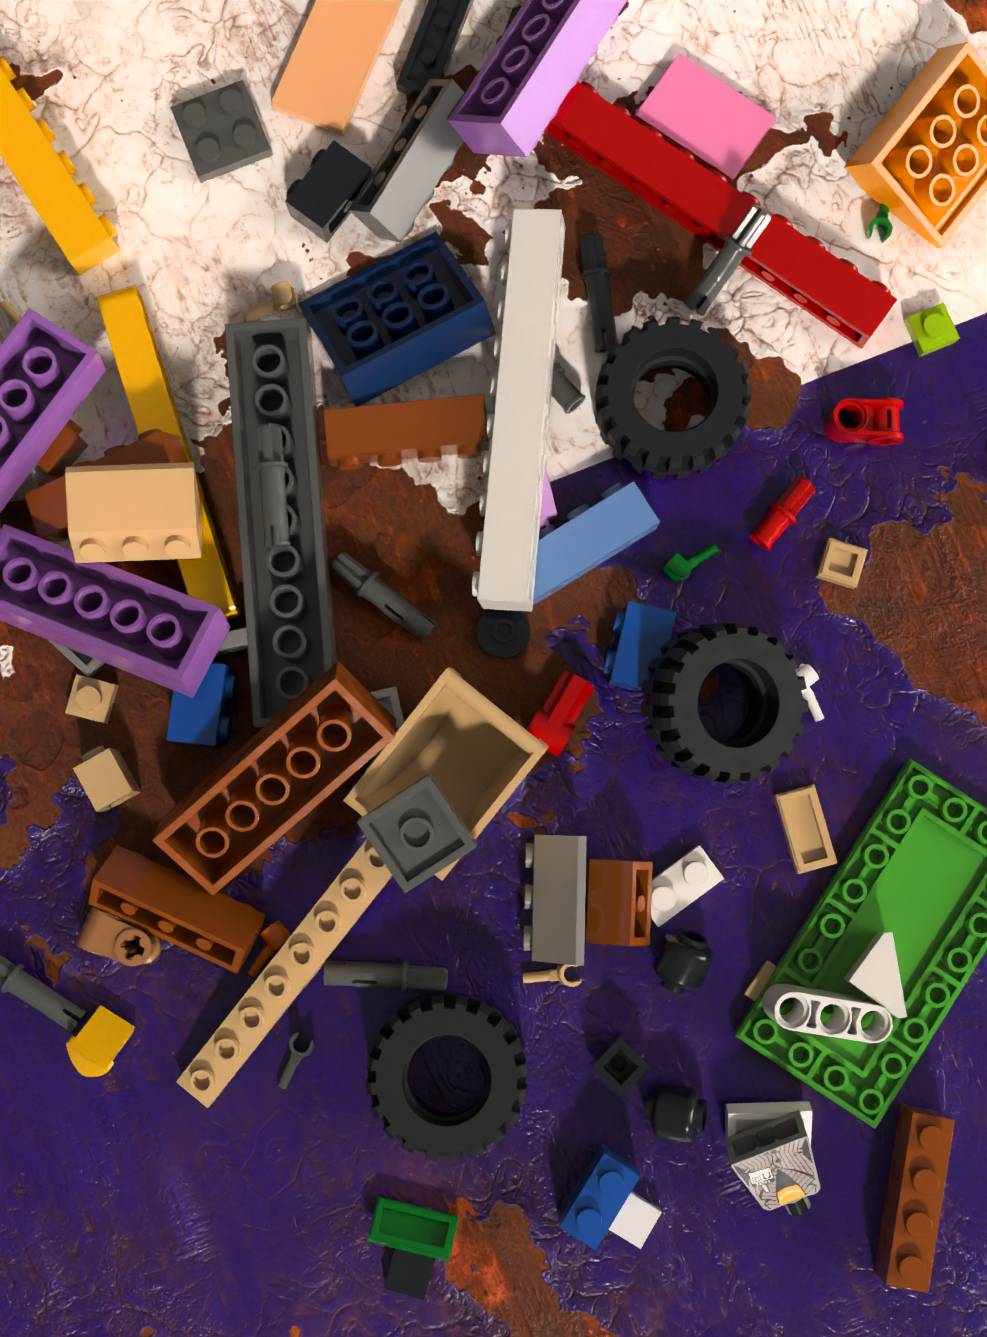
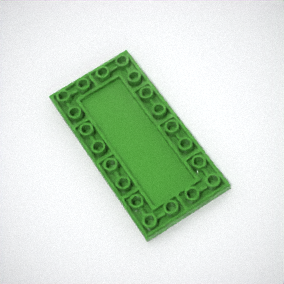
(908, 873)

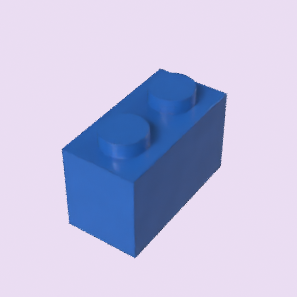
(641, 635)
(204, 717)
(598, 1196)

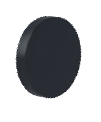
(503, 633)

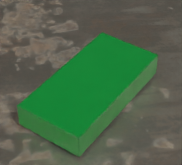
(413, 1229)

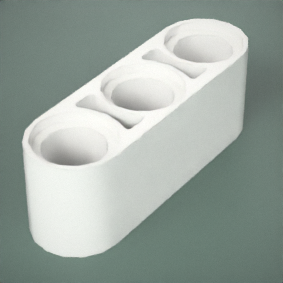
(843, 1023)

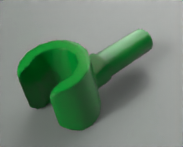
(882, 221)
(679, 567)

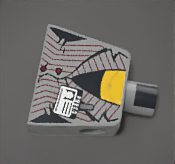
(776, 1163)

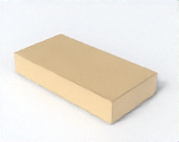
(805, 829)

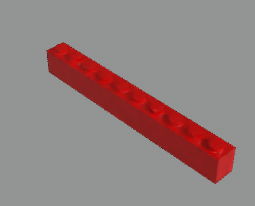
(712, 208)

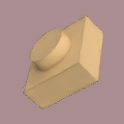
(91, 699)

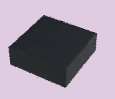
(409, 1273)

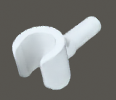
(810, 678)

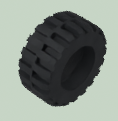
(683, 349)
(772, 709)
(438, 1132)

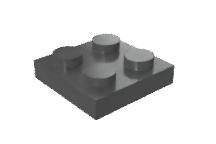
(221, 131)
(417, 833)

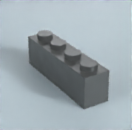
(411, 164)

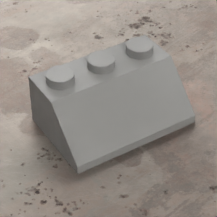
(556, 899)

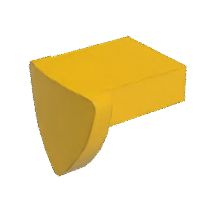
(99, 1043)

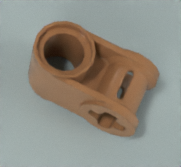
(114, 938)

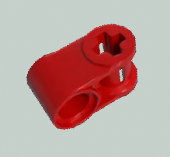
(873, 420)

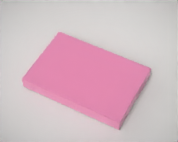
(705, 117)

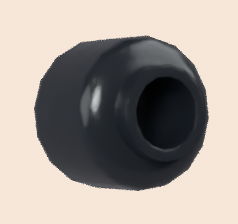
(683, 960)
(676, 1113)

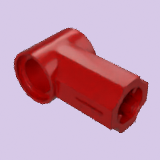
(556, 719)

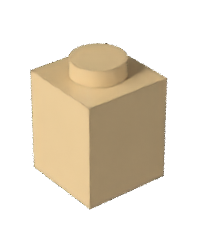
(106, 778)

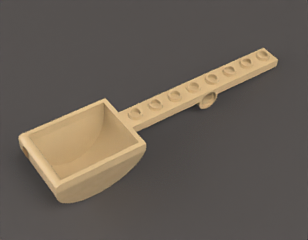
(477, 762)

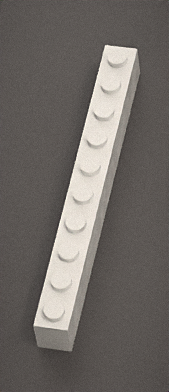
(521, 411)

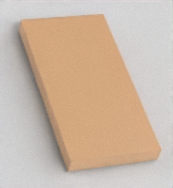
(334, 61)

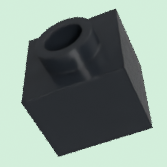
(621, 1079)

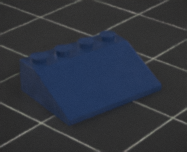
(398, 318)

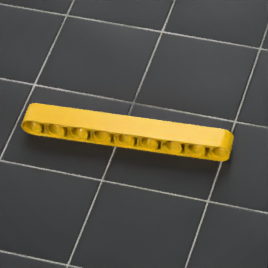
(155, 408)

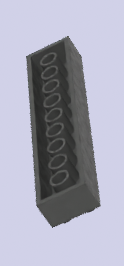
(287, 586)

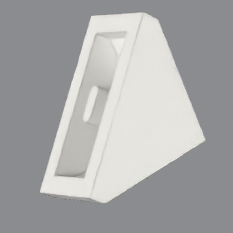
(878, 974)

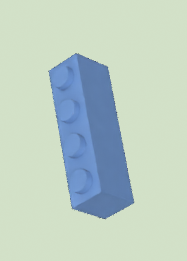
(591, 537)

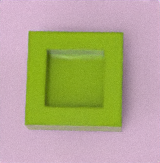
(931, 329)

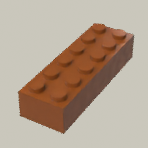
(275, 779)

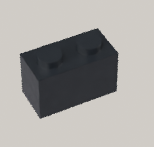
(327, 190)

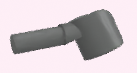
(293, 1061)

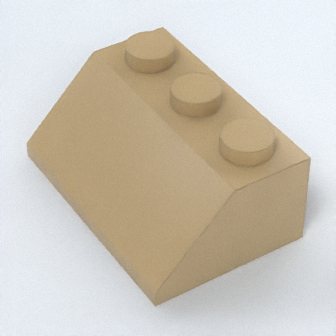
(134, 512)

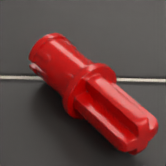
(782, 513)

